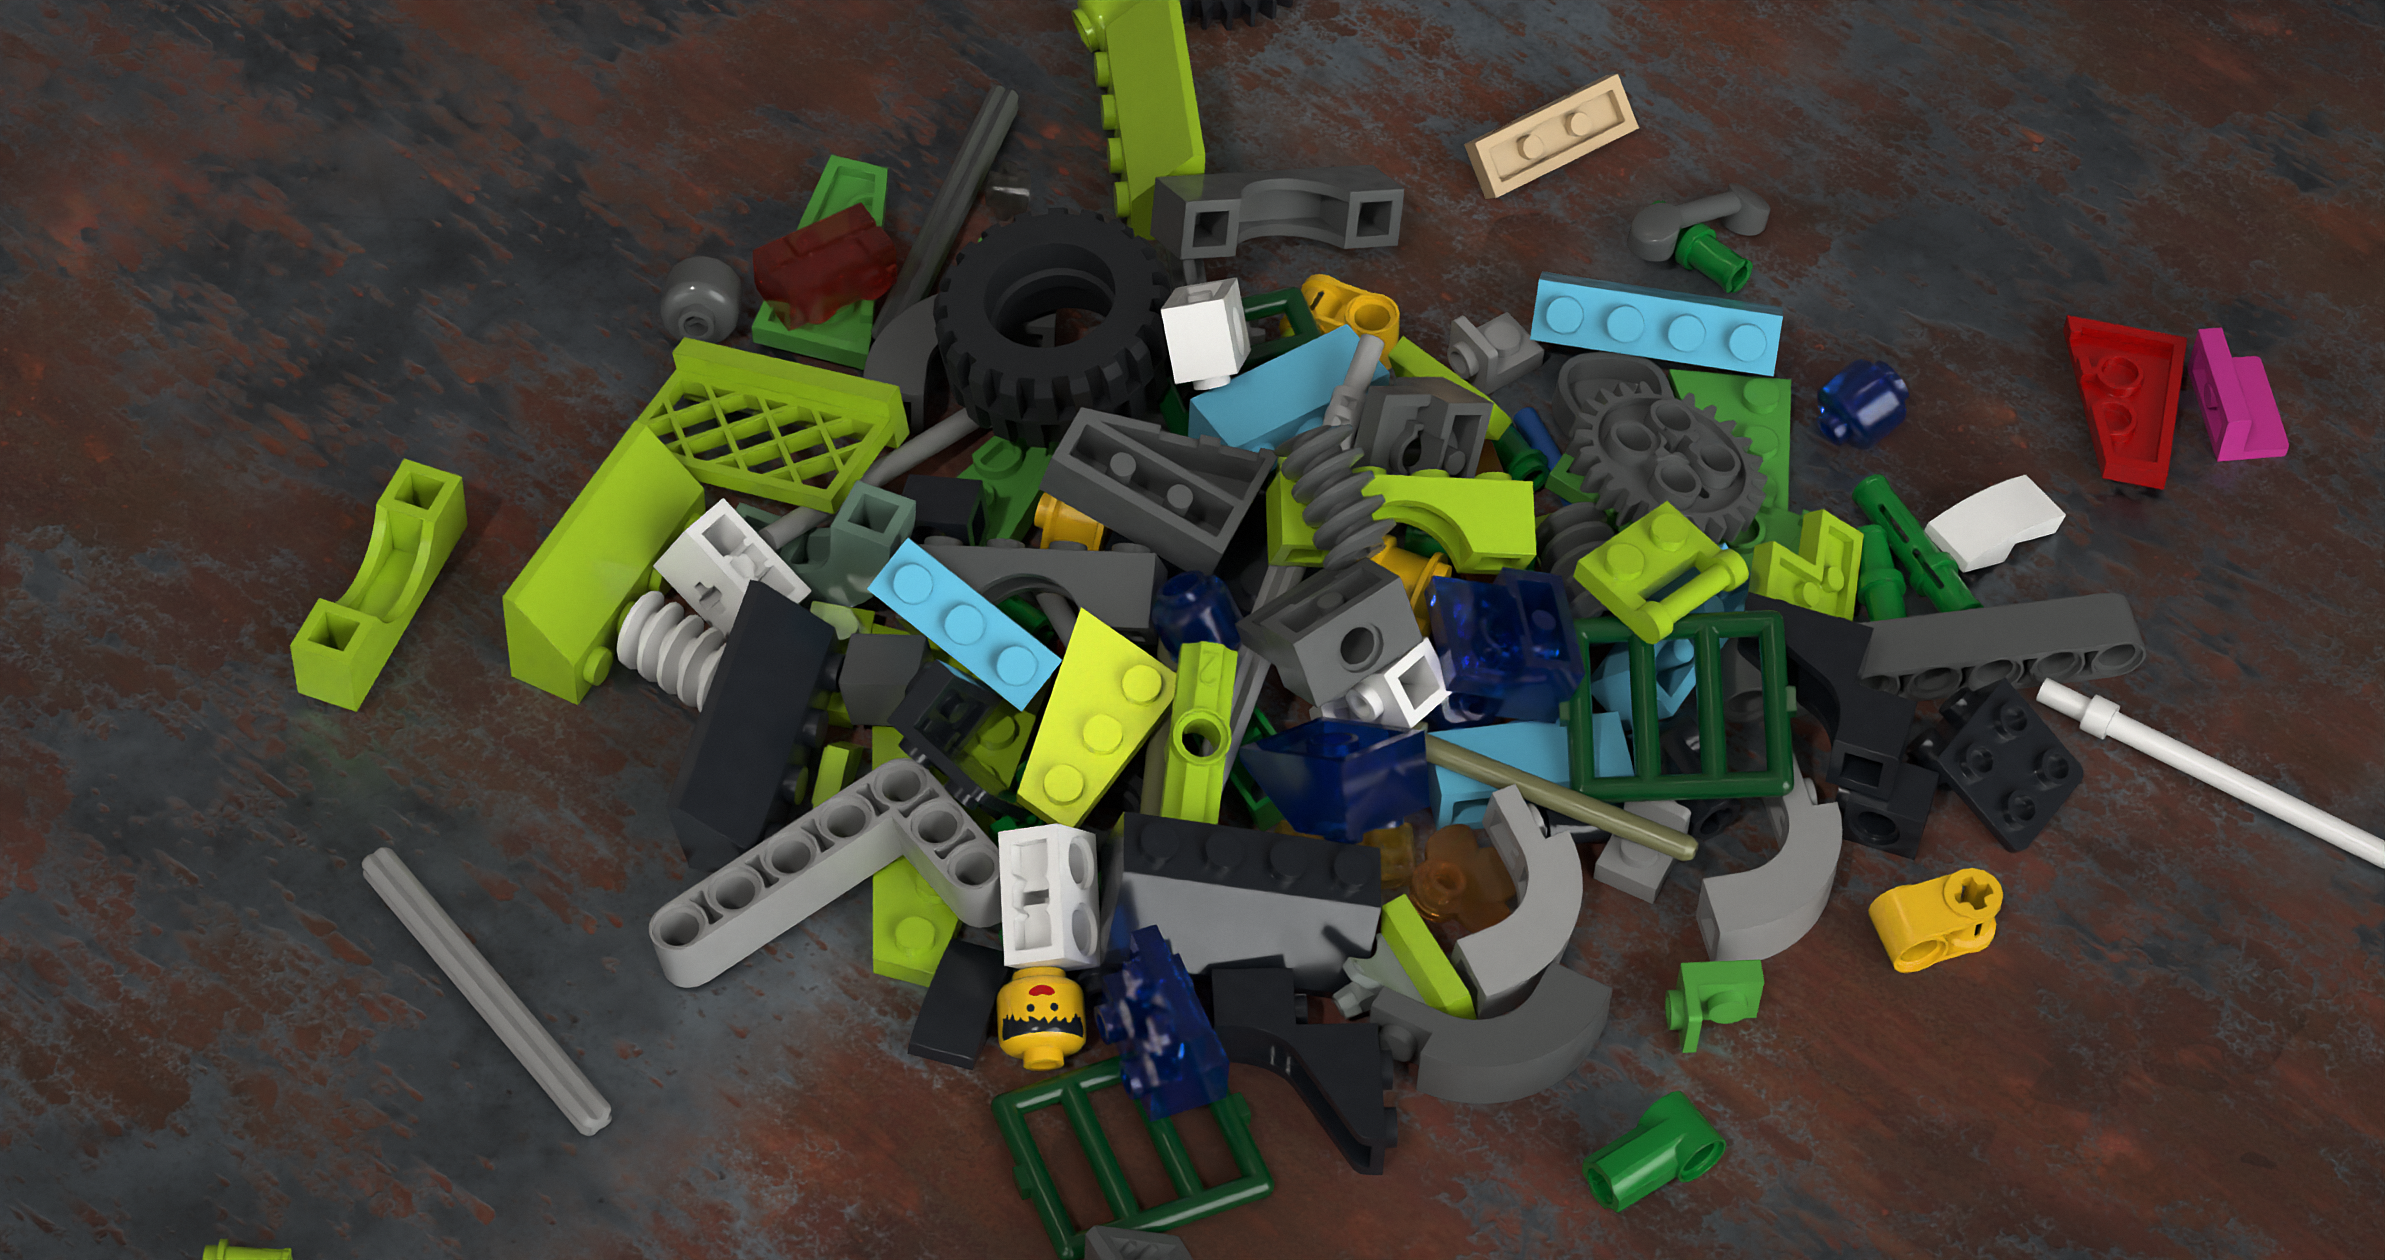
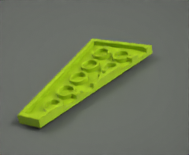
(908, 915)

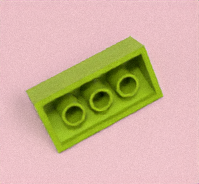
(1148, 106)
(597, 564)

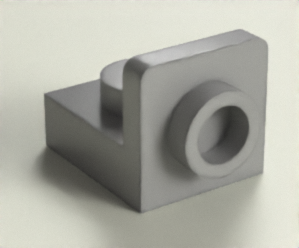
(1492, 352)
(1637, 867)

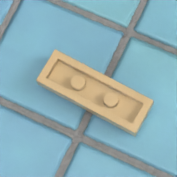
(1551, 136)

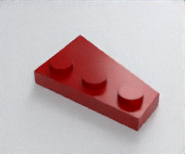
(2128, 395)

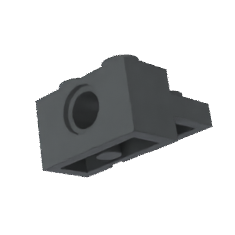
(1423, 427)
(1333, 630)

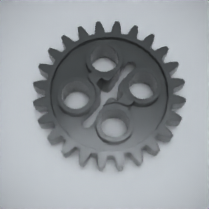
(1662, 449)

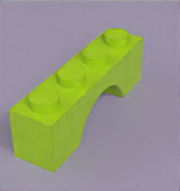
(1476, 520)
(411, 539)

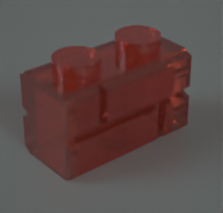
(825, 267)

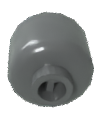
(703, 295)

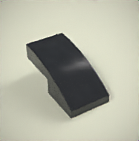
(960, 1005)

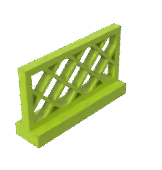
(776, 395)

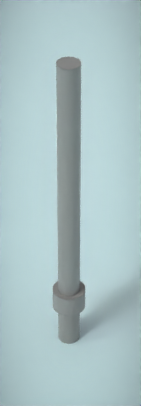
(878, 474)

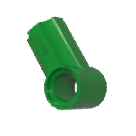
(1666, 1144)

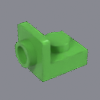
(1712, 992)

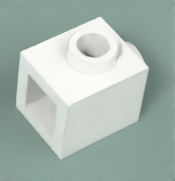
(1402, 690)

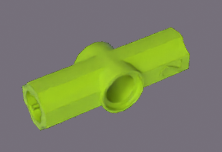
(1201, 707)

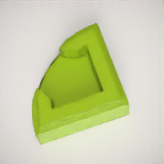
(836, 770)

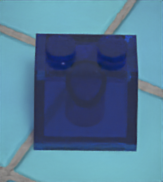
(1342, 776)

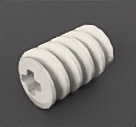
(670, 648)

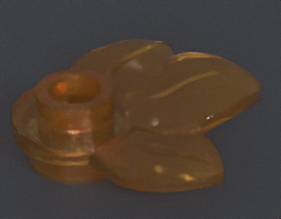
(1461, 881)

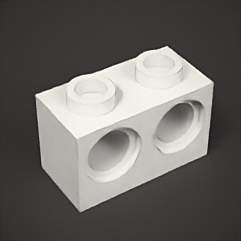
(1049, 897)

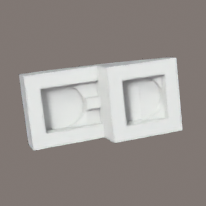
(1992, 521)

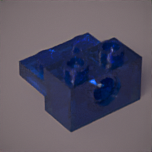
(1507, 641)
(1157, 1000)

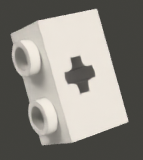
(717, 561)

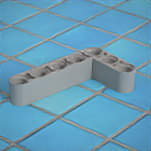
(822, 856)

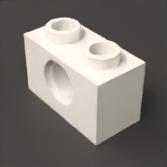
(1206, 333)

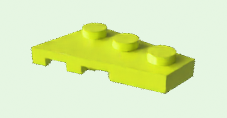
(1094, 723)

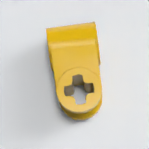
(1353, 306)
(1933, 922)

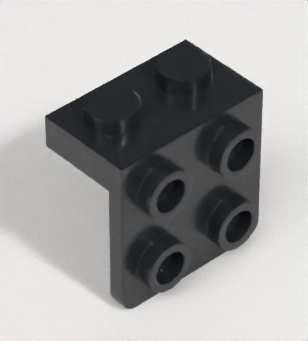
(938, 720)
(1999, 761)

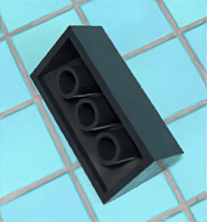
(755, 729)
(1239, 898)

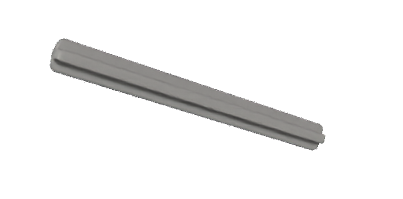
(487, 991)

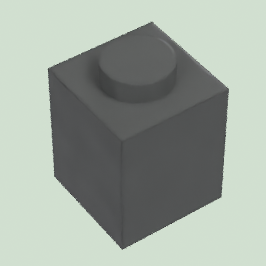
(878, 673)

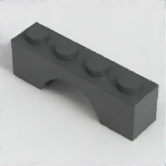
(1329, 204)
(1109, 584)

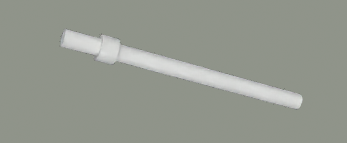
(2102, 718)

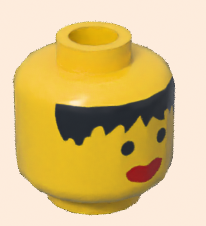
(1041, 1017)

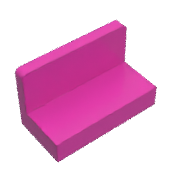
(2235, 401)

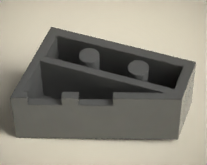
(1157, 486)

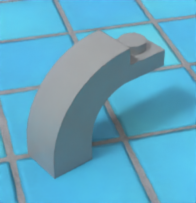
(1778, 903)
(1511, 957)

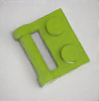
(1649, 558)

